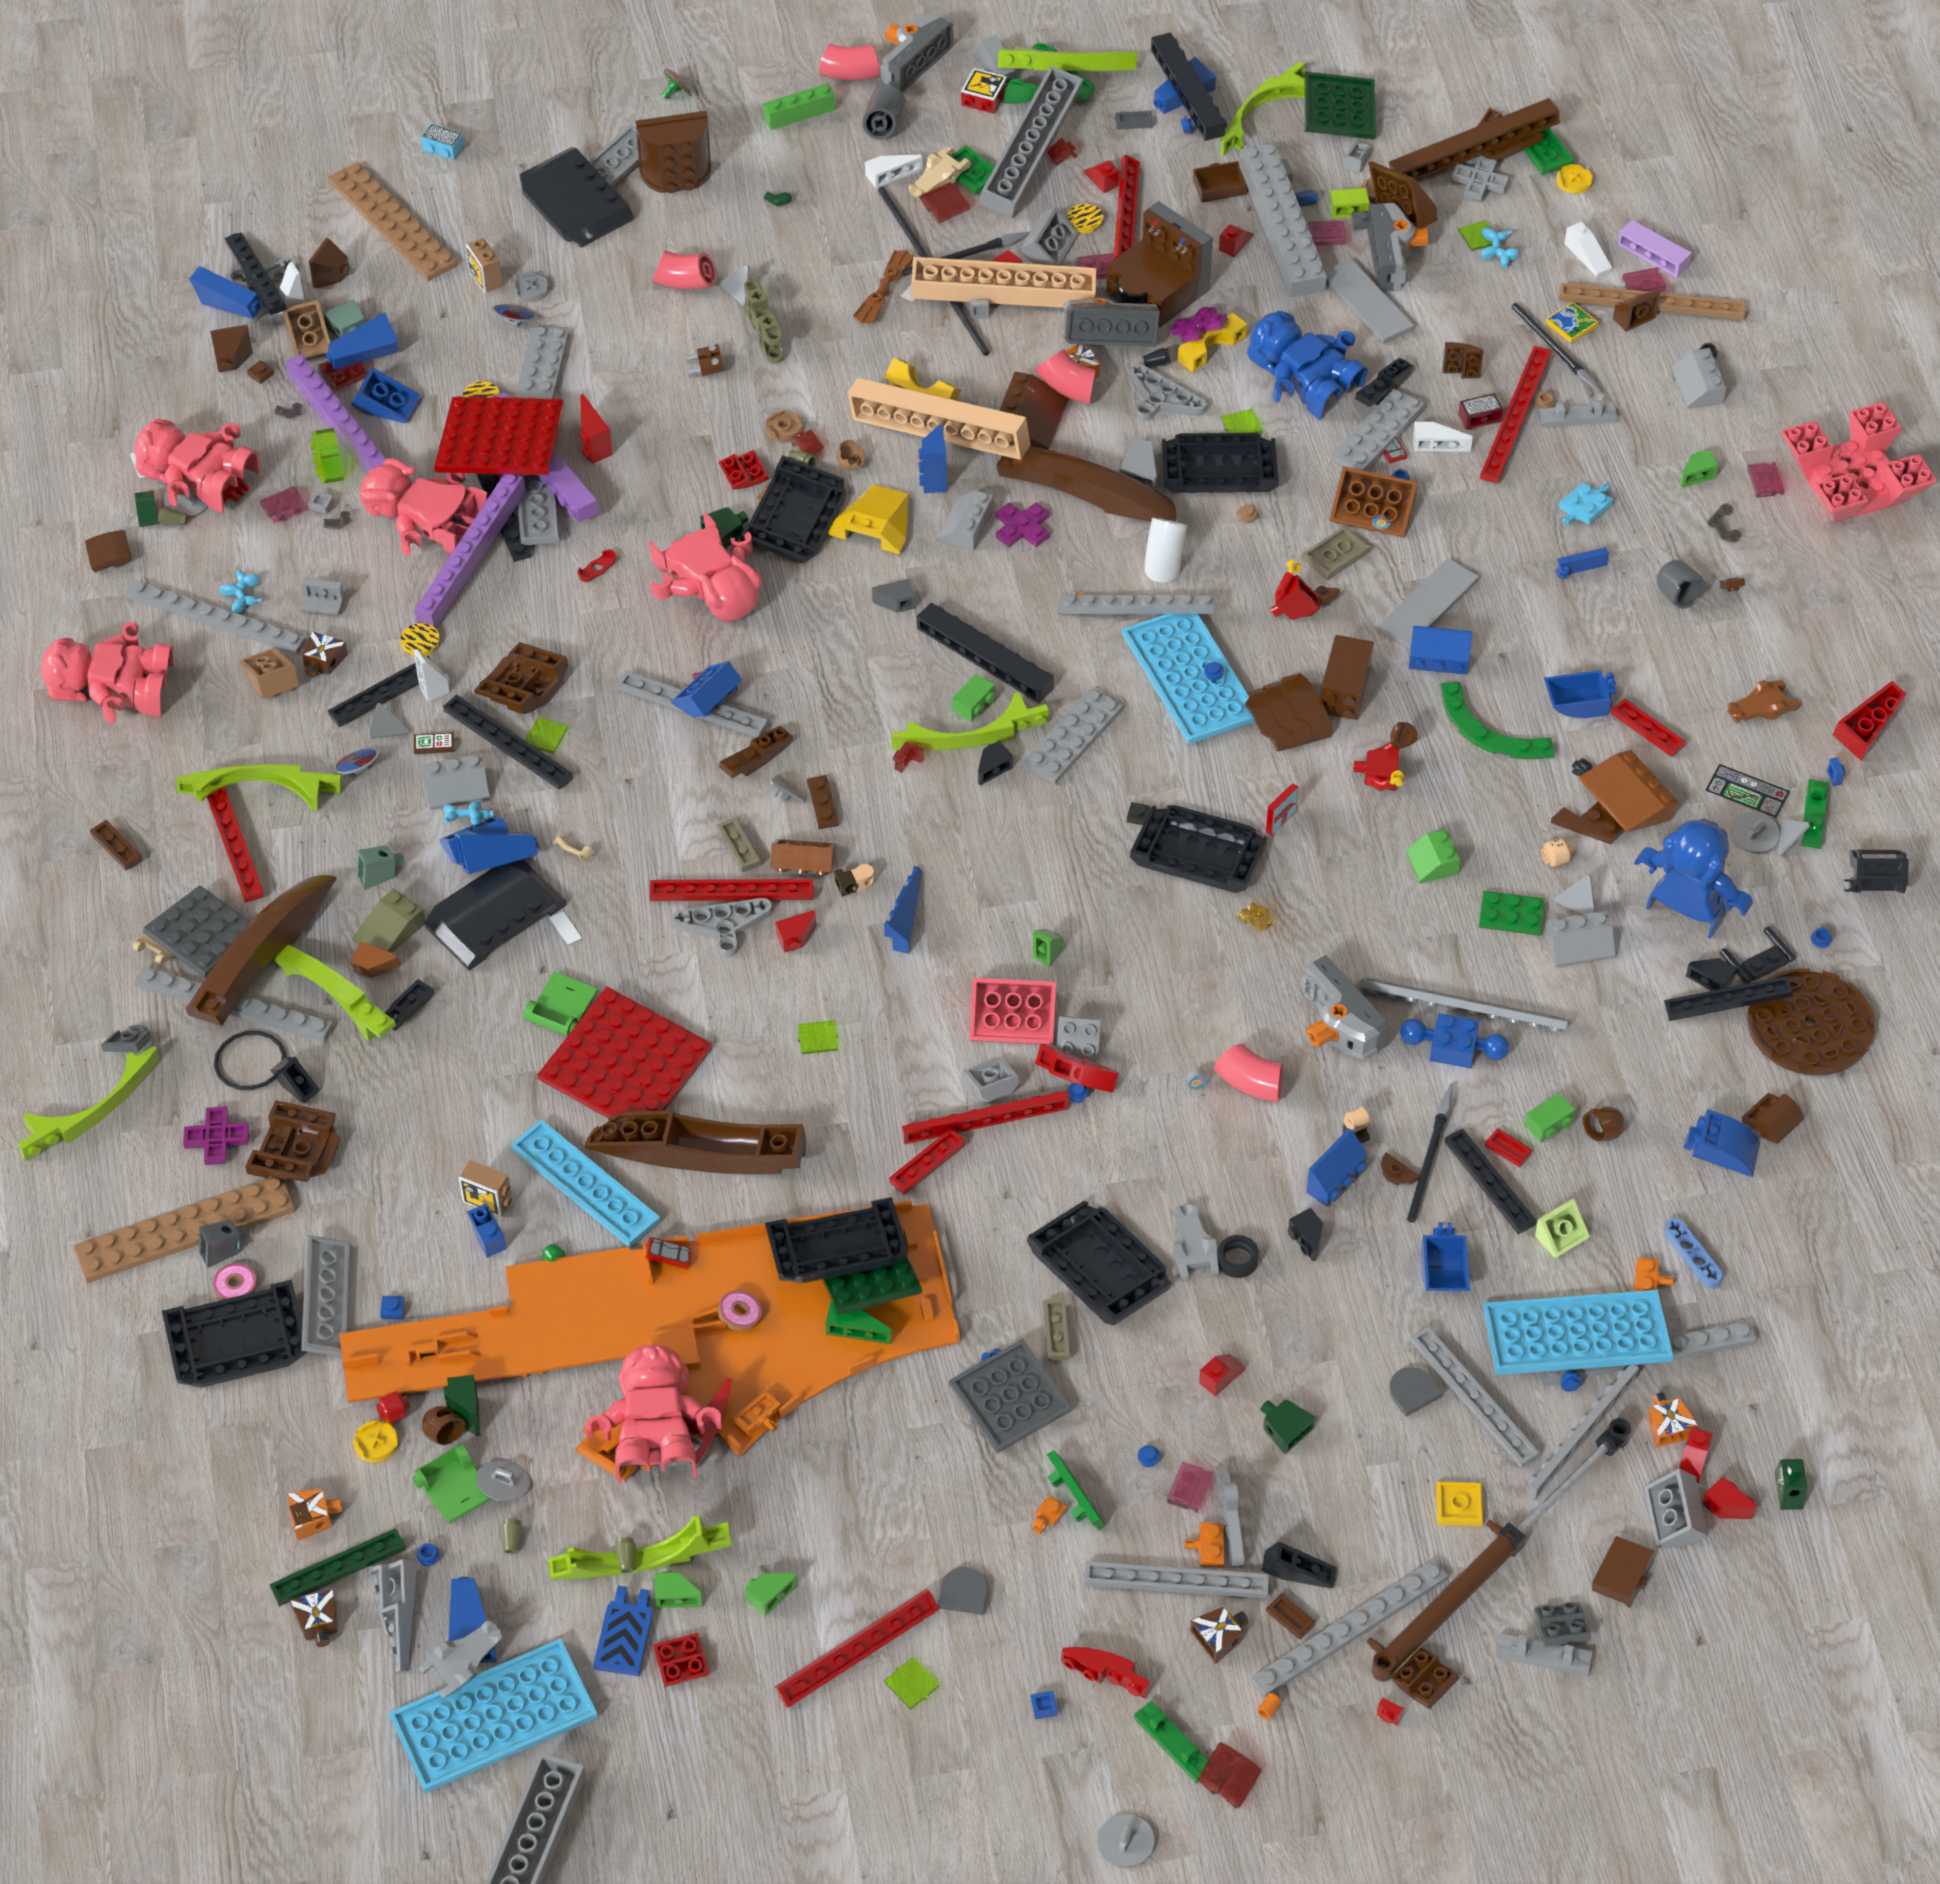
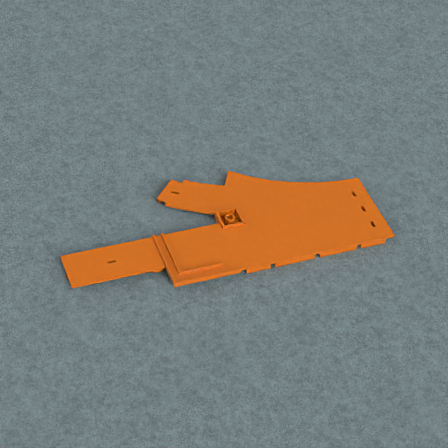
(618, 1300)

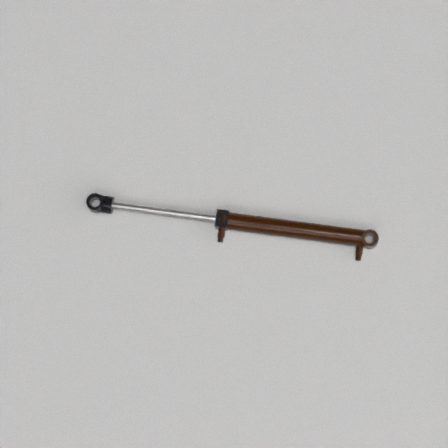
(1507, 1544)

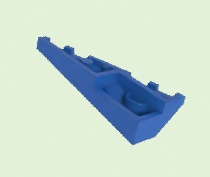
(903, 914)

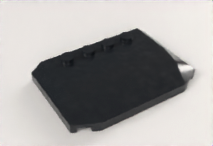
(575, 198)
(1219, 463)
(796, 510)
(1199, 847)
(491, 911)
(837, 1243)
(1100, 1261)
(235, 1336)

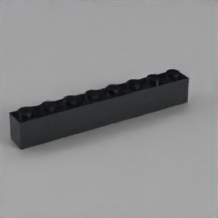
(1188, 86)
(985, 652)

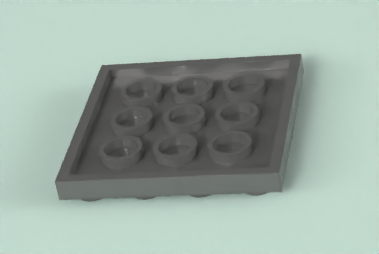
(197, 929)
(1010, 1396)

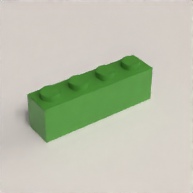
(799, 106)

